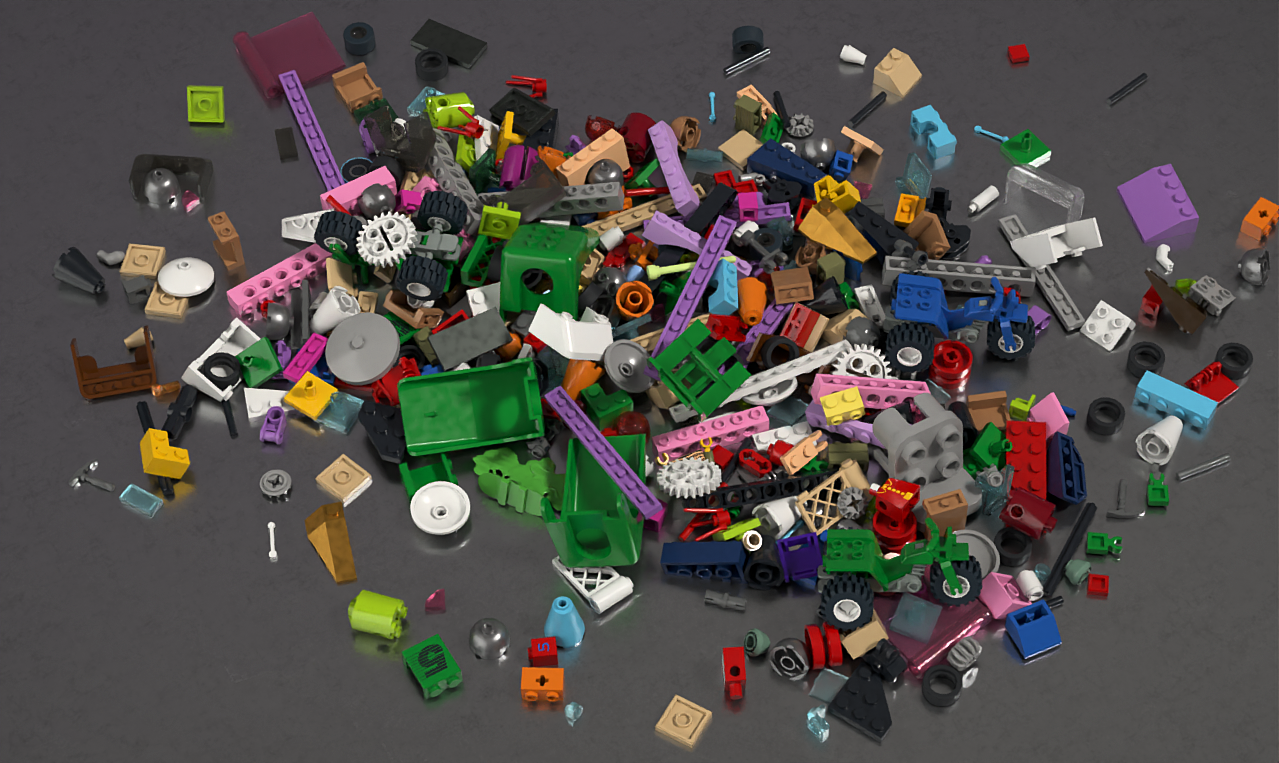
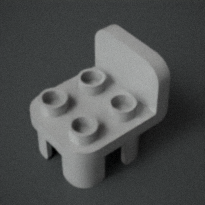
(926, 453)

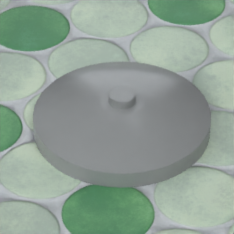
(362, 348)

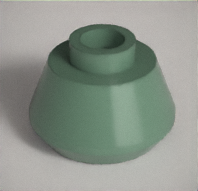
(1077, 570)
(756, 642)

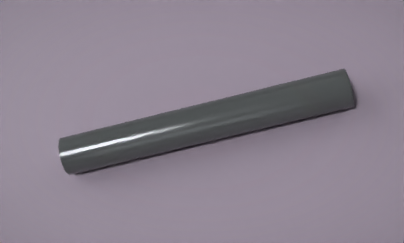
(1203, 466)

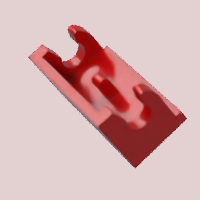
(800, 324)
(727, 327)

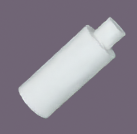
(983, 199)

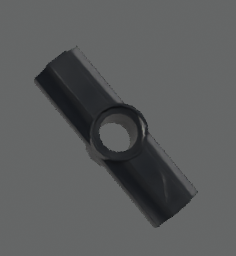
(180, 411)

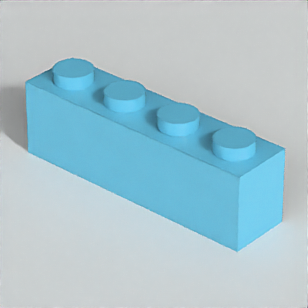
(1175, 400)

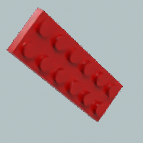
(1027, 457)

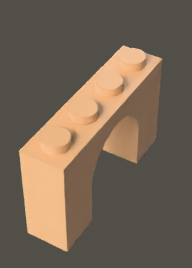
(608, 146)

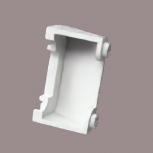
(232, 341)

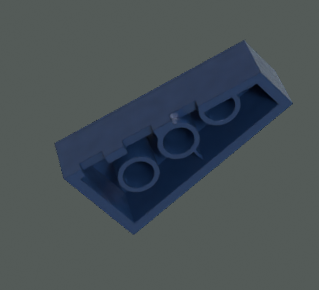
(777, 160)
(705, 559)

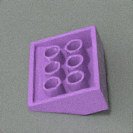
(1159, 204)

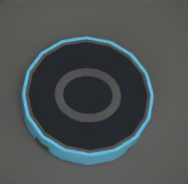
(355, 168)

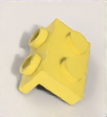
(842, 406)

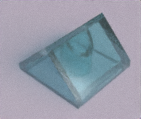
(556, 366)

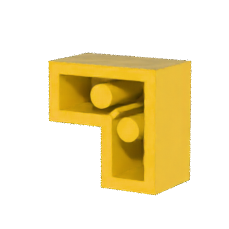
(842, 195)
(160, 458)

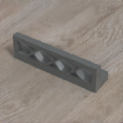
(300, 311)

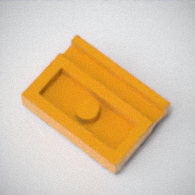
(908, 209)

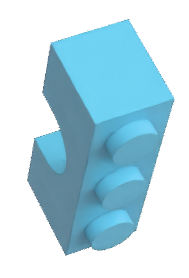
(940, 141)
(725, 298)

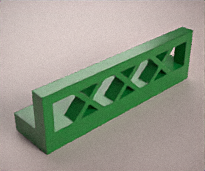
(478, 256)

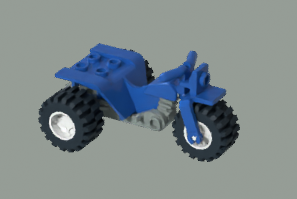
(924, 314)

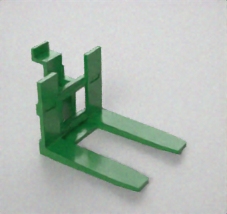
(699, 370)

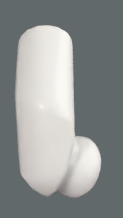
(1161, 256)

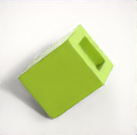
(1020, 408)

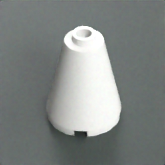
(333, 310)
(1160, 440)
(777, 516)

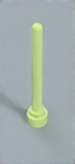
(656, 271)

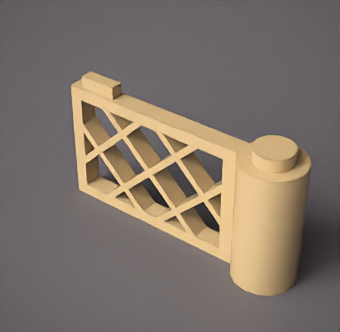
(850, 476)

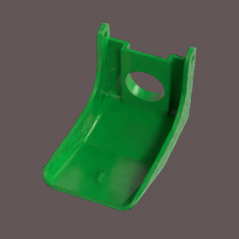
(556, 250)
(471, 407)
(596, 517)

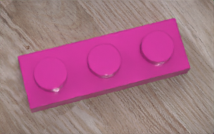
(306, 358)

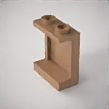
(356, 87)
(930, 235)
(228, 241)
(792, 285)
(417, 317)
(989, 408)
(946, 511)

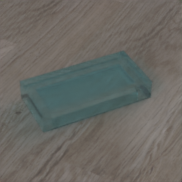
(141, 500)

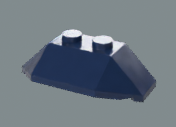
(1065, 470)

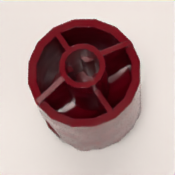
(636, 136)
(1035, 516)

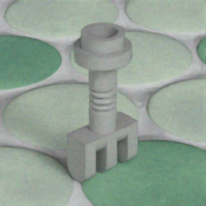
(992, 474)

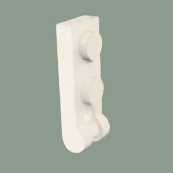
(870, 304)

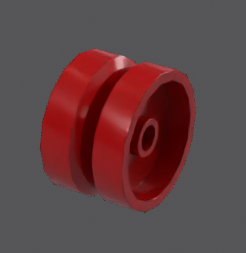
(951, 364)
(892, 534)
(823, 645)

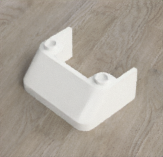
(1057, 241)
(571, 338)

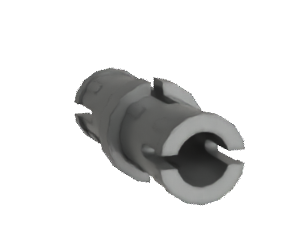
(725, 600)

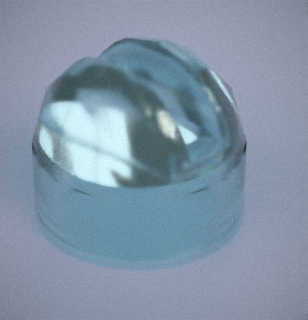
(1042, 571)
(573, 710)

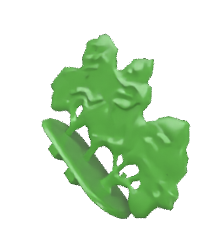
(532, 479)

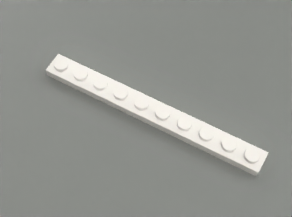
(773, 376)

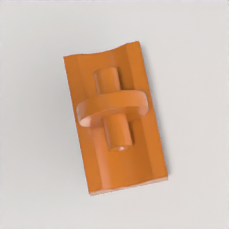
(641, 253)

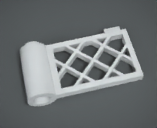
(606, 591)

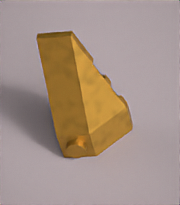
(831, 227)
(329, 536)

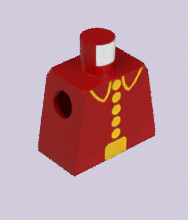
(896, 498)

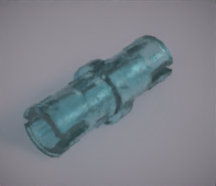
(704, 155)

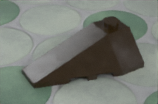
(1184, 311)

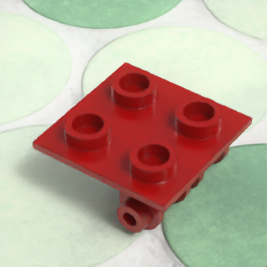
(405, 369)
(1212, 383)

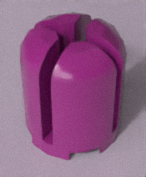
(517, 166)

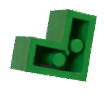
(605, 408)

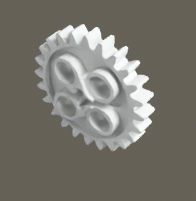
(373, 245)
(866, 357)
(689, 477)

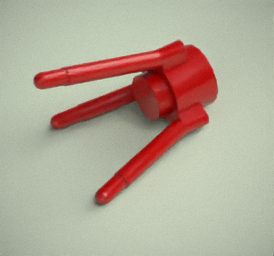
(538, 84)
(471, 129)
(380, 391)
(720, 519)

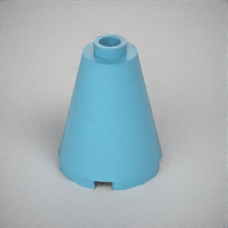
(564, 623)

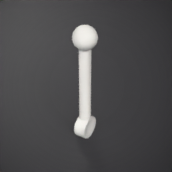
(272, 554)

